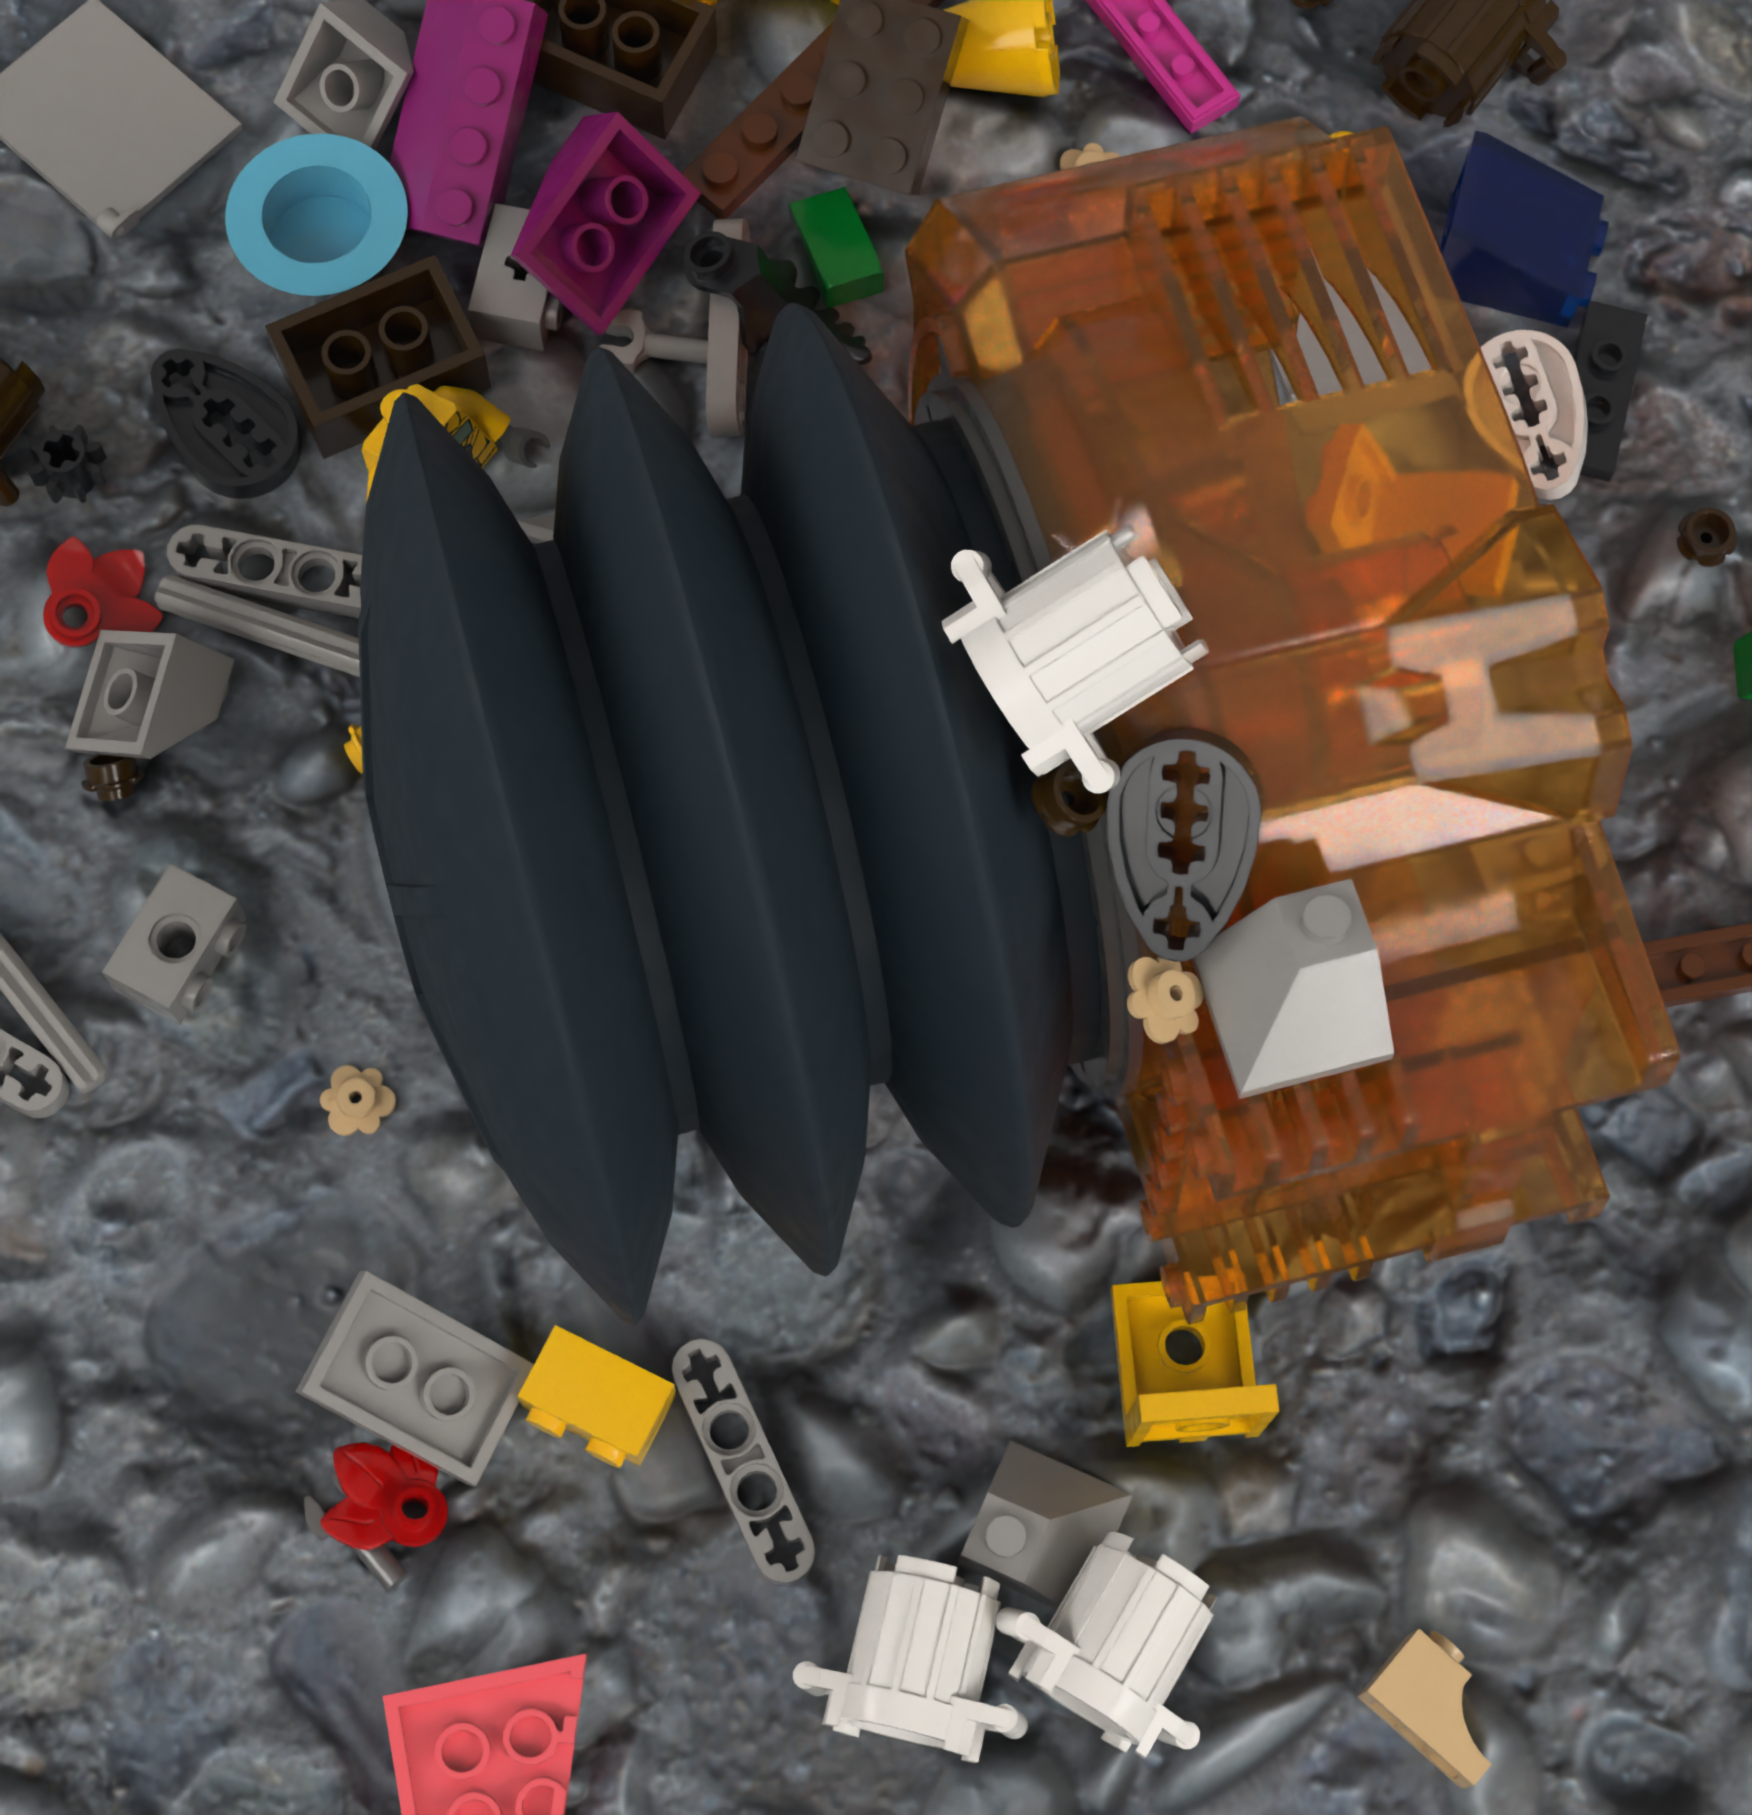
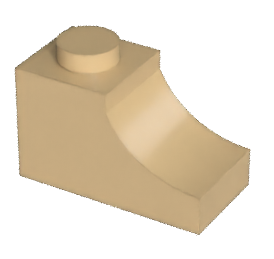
(1422, 1701)

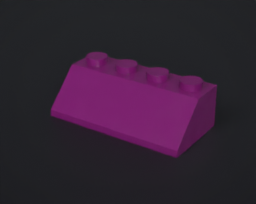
(465, 113)

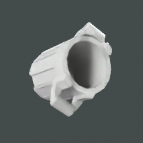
(1073, 647)
(1117, 1644)
(918, 1661)

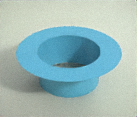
(316, 214)

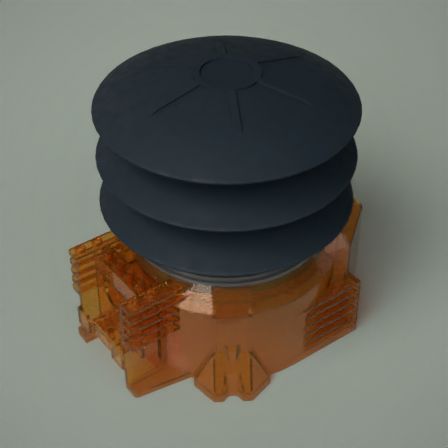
(743, 831)

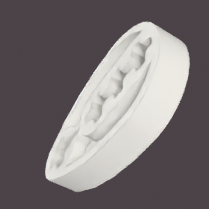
(1557, 397)

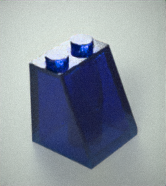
(1521, 234)

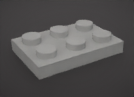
(416, 1378)

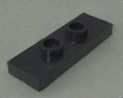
(1607, 368)

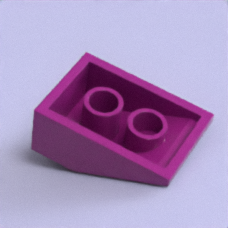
(602, 217)

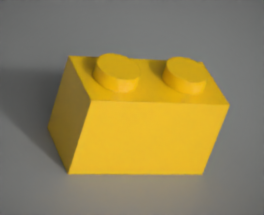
(596, 1398)

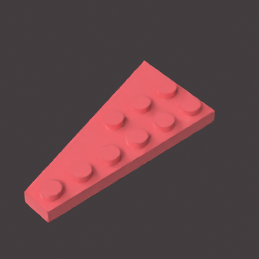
(488, 1741)

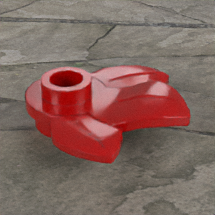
(100, 587)
(376, 1491)

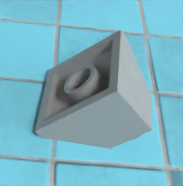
(347, 73)
(147, 693)
(1297, 990)
(1040, 1524)

